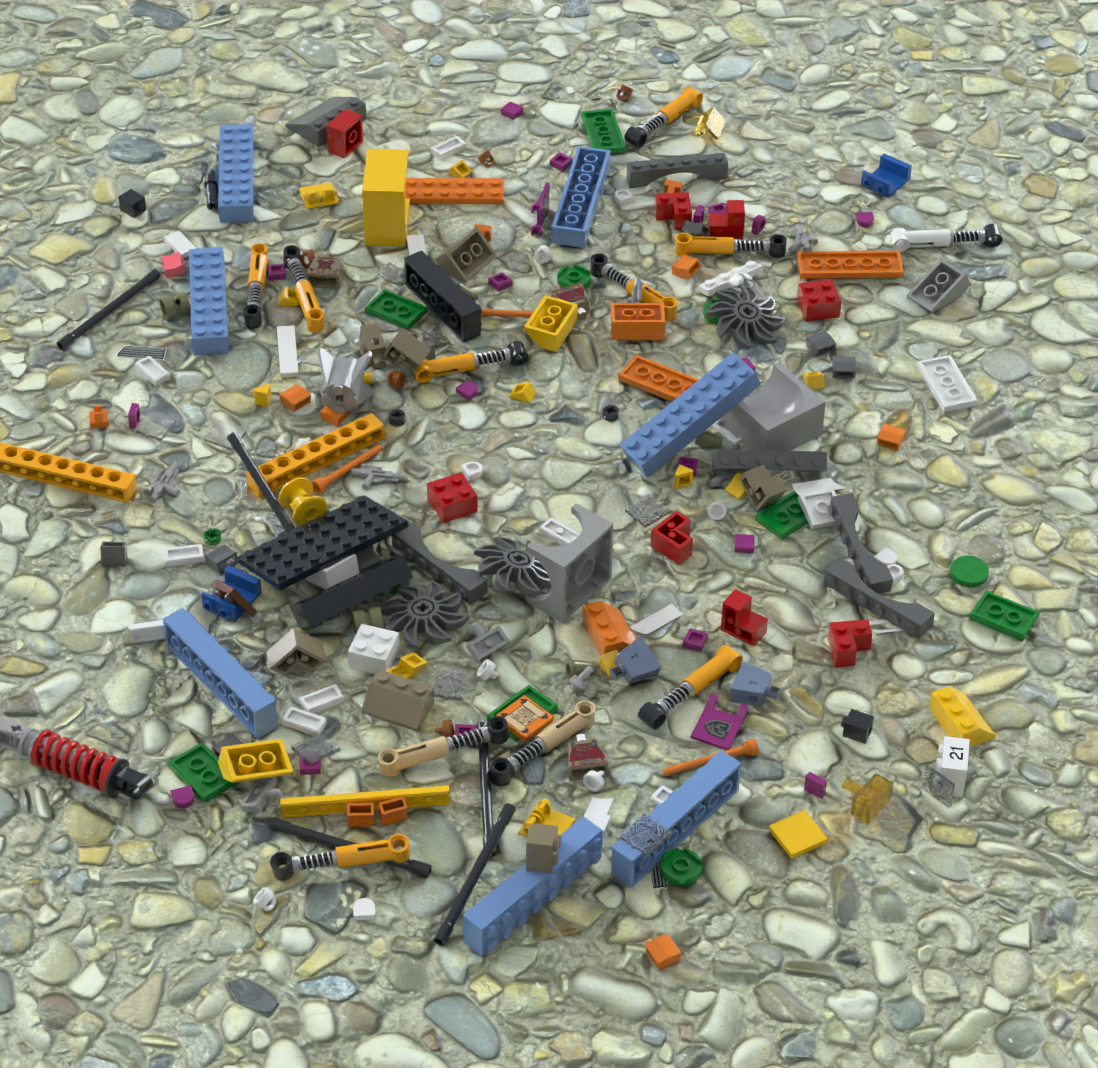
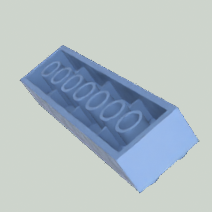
(236, 173)
(580, 197)
(208, 301)
(690, 414)
(221, 673)
(681, 814)
(529, 891)

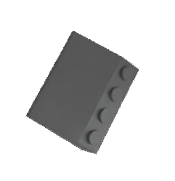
(314, 122)

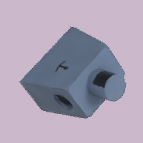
(635, 663)
(752, 686)

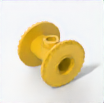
(298, 498)

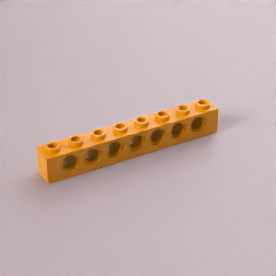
(319, 453)
(67, 473)

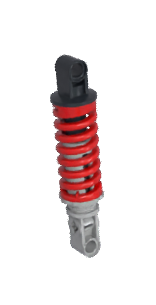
(74, 760)

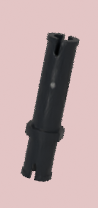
(210, 186)

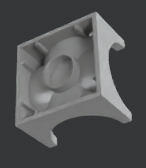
(575, 568)

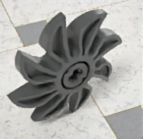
(745, 316)
(512, 565)
(424, 614)

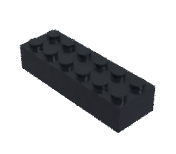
(442, 296)
(350, 592)

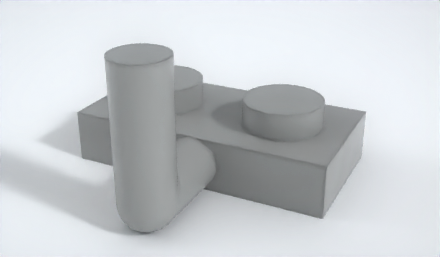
(486, 642)
(259, 793)

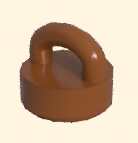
(624, 90)
(483, 157)
(310, 255)
(397, 381)
(447, 728)

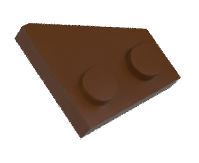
(231, 595)

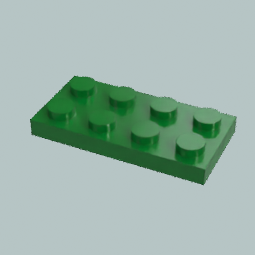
(603, 130)

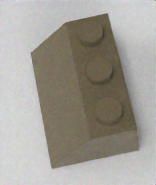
(466, 255)
(398, 700)

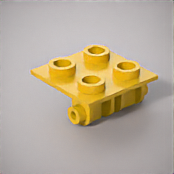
(319, 195)
(545, 815)

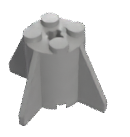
(343, 381)

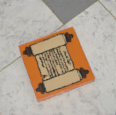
(526, 718)

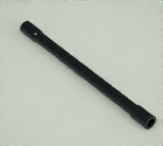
(70, 338)
(238, 447)
(485, 782)
(290, 829)
(447, 926)

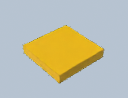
(798, 834)

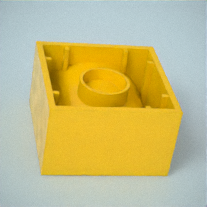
(384, 197)

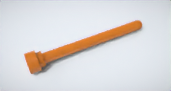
(506, 313)
(321, 484)
(749, 748)

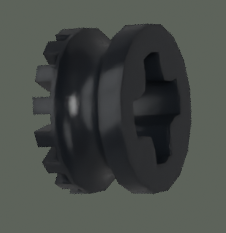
(613, 416)
(397, 421)

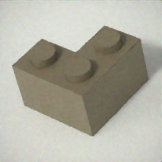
(406, 349)
(762, 487)
(295, 650)
(542, 847)

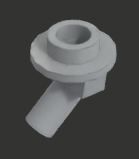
(431, 335)
(578, 682)

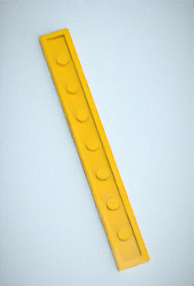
(338, 802)

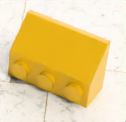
(552, 322)
(959, 716)
(254, 761)

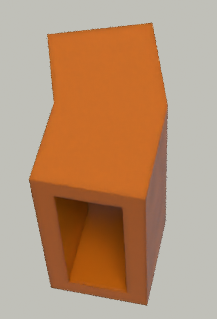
(685, 267)
(295, 397)
(334, 418)
(891, 437)
(392, 810)
(360, 814)
(663, 951)

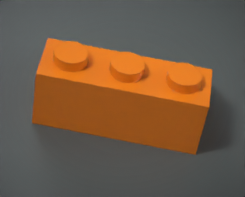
(637, 321)
(606, 627)

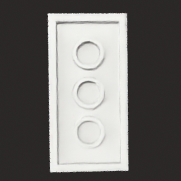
(947, 383)

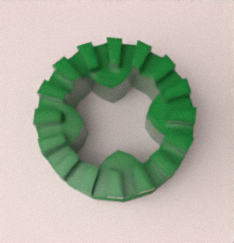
(212, 532)

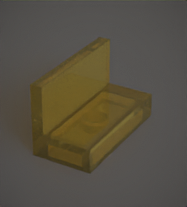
(712, 122)

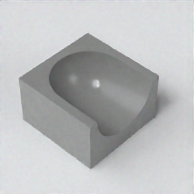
(778, 415)

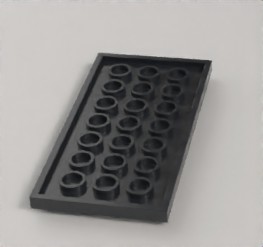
(322, 542)

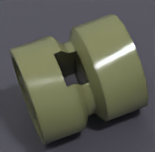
(169, 307)
(372, 617)

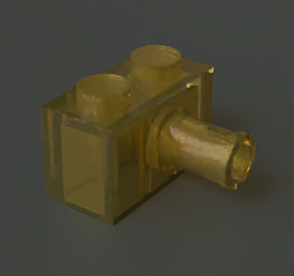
(870, 797)

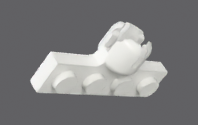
(732, 279)

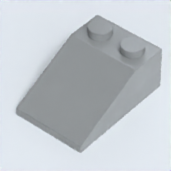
(939, 286)

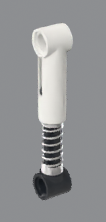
(905, 239)

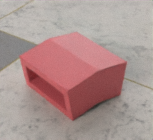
(173, 265)

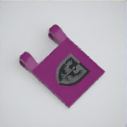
(542, 209)
(717, 726)

